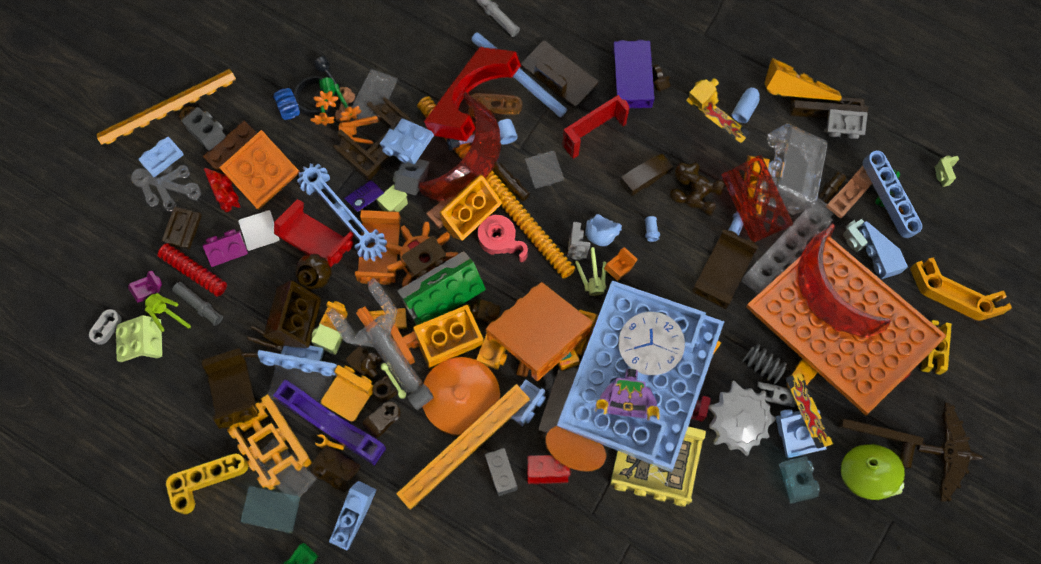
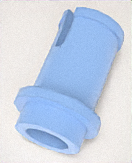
(736, 224)
(651, 229)

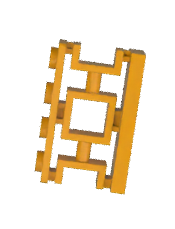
(282, 433)

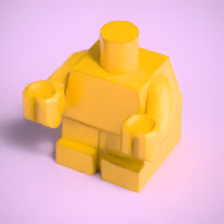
(704, 93)

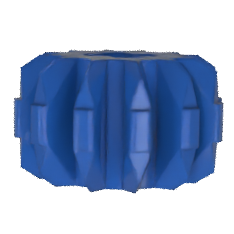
(286, 103)

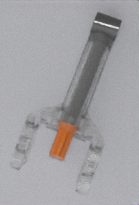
(377, 335)

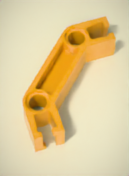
(954, 294)

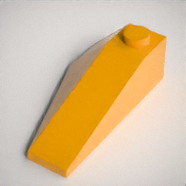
(786, 82)

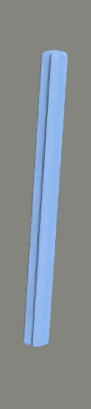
(526, 81)

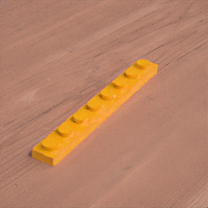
(159, 111)
(463, 446)

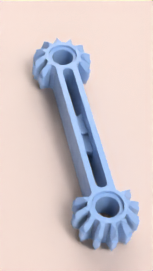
(342, 212)

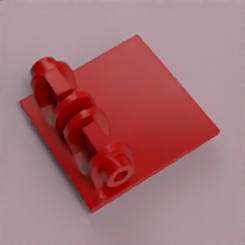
(222, 190)

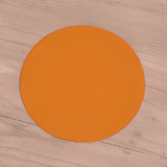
(575, 450)

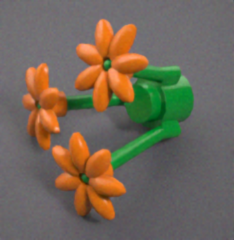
(327, 90)

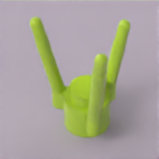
(156, 304)

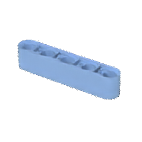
(892, 204)

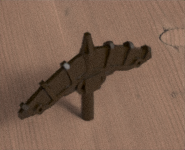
(953, 453)

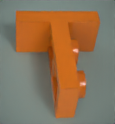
(405, 343)

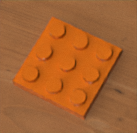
(259, 169)

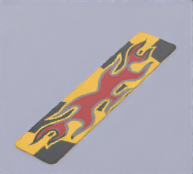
(723, 121)
(809, 411)

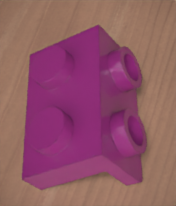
(225, 247)

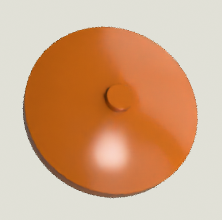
(461, 394)

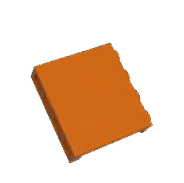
(540, 329)

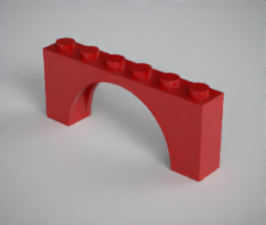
(485, 65)

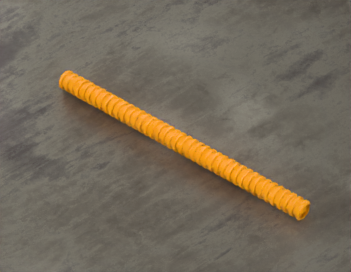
(515, 210)

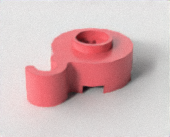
(503, 244)

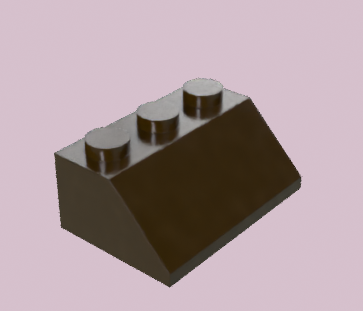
(292, 316)

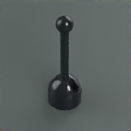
(322, 65)

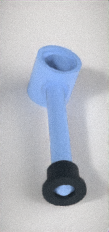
(507, 135)

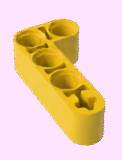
(208, 478)

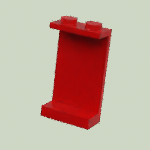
(573, 133)
(311, 235)

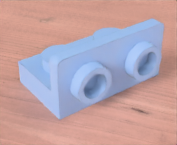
(160, 156)

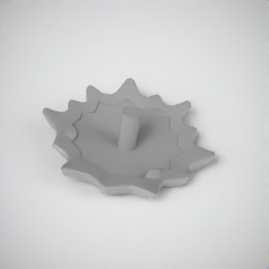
(741, 418)

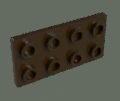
(559, 73)

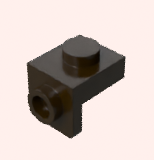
(484, 311)

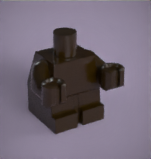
(364, 362)

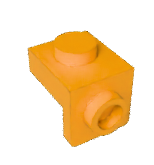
(339, 308)

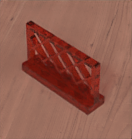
(746, 204)

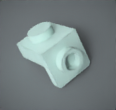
(853, 237)

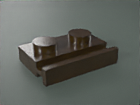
(181, 228)

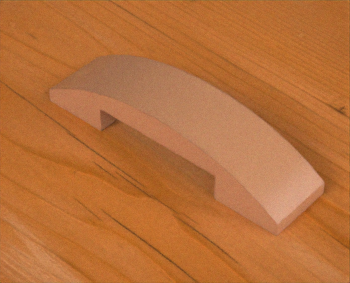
(850, 193)

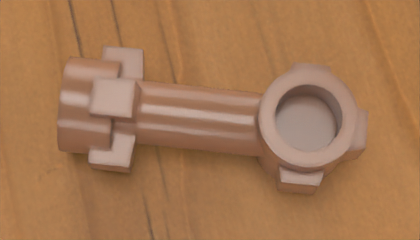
(349, 97)

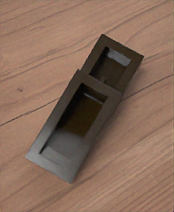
(646, 174)

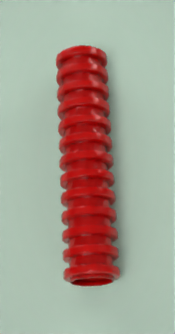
(192, 269)

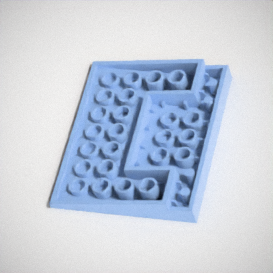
(674, 391)

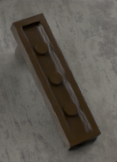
(909, 441)

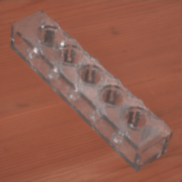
(821, 214)

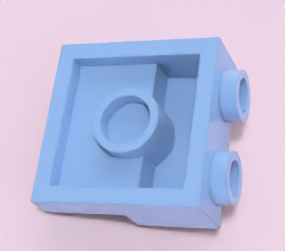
(406, 141)
(795, 434)

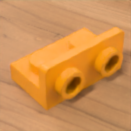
(492, 354)

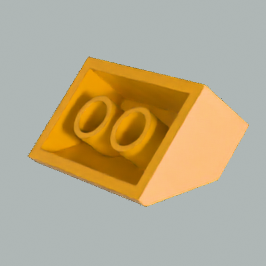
(469, 208)
(448, 336)

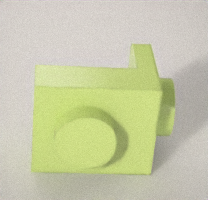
(944, 170)

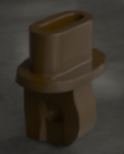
(661, 82)

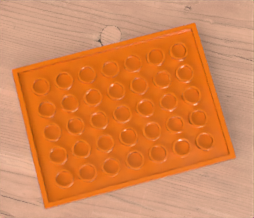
(855, 365)

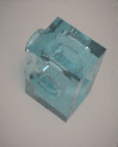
(796, 491)

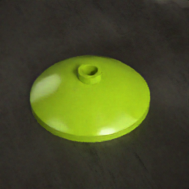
(868, 480)

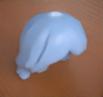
(601, 230)

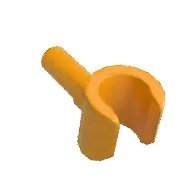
(329, 443)

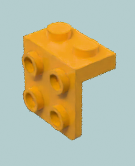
(347, 393)

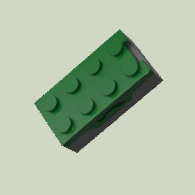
(442, 289)

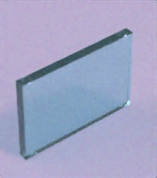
(270, 509)

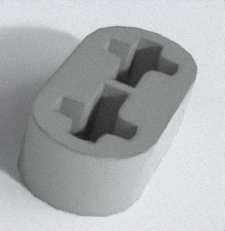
(105, 327)

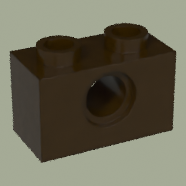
(429, 248)

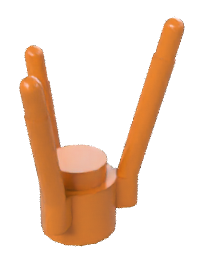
(350, 128)

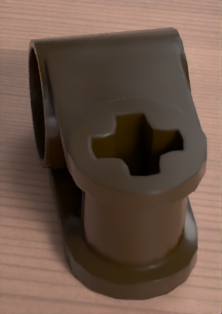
(385, 383)
(378, 422)

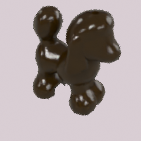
(700, 186)

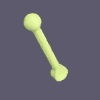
(401, 394)

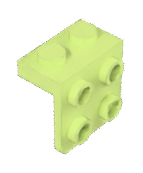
(138, 338)

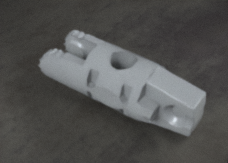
(776, 391)

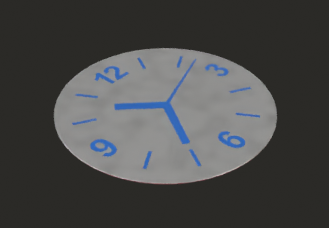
(651, 343)

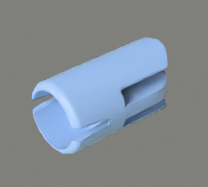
(746, 105)

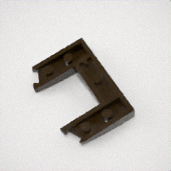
(370, 162)

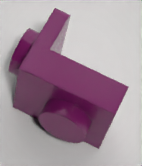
(145, 287)

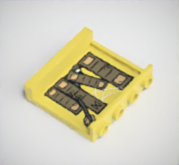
(651, 480)

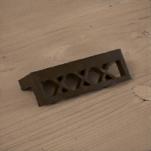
(820, 110)

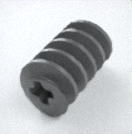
(765, 363)

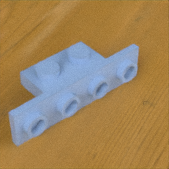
(299, 358)

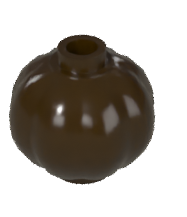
(313, 271)

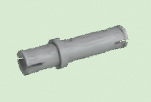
(492, 9)

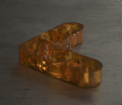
(487, 99)

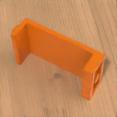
(389, 225)

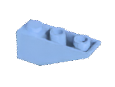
(885, 255)
(352, 514)

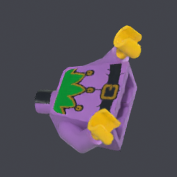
(628, 398)

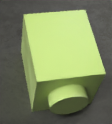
(392, 200)
(327, 339)

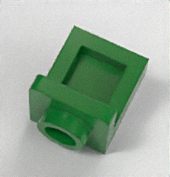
(302, 555)

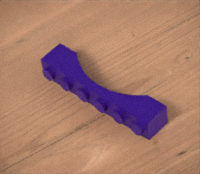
(329, 423)

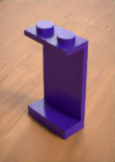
(634, 73)

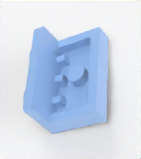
(536, 397)

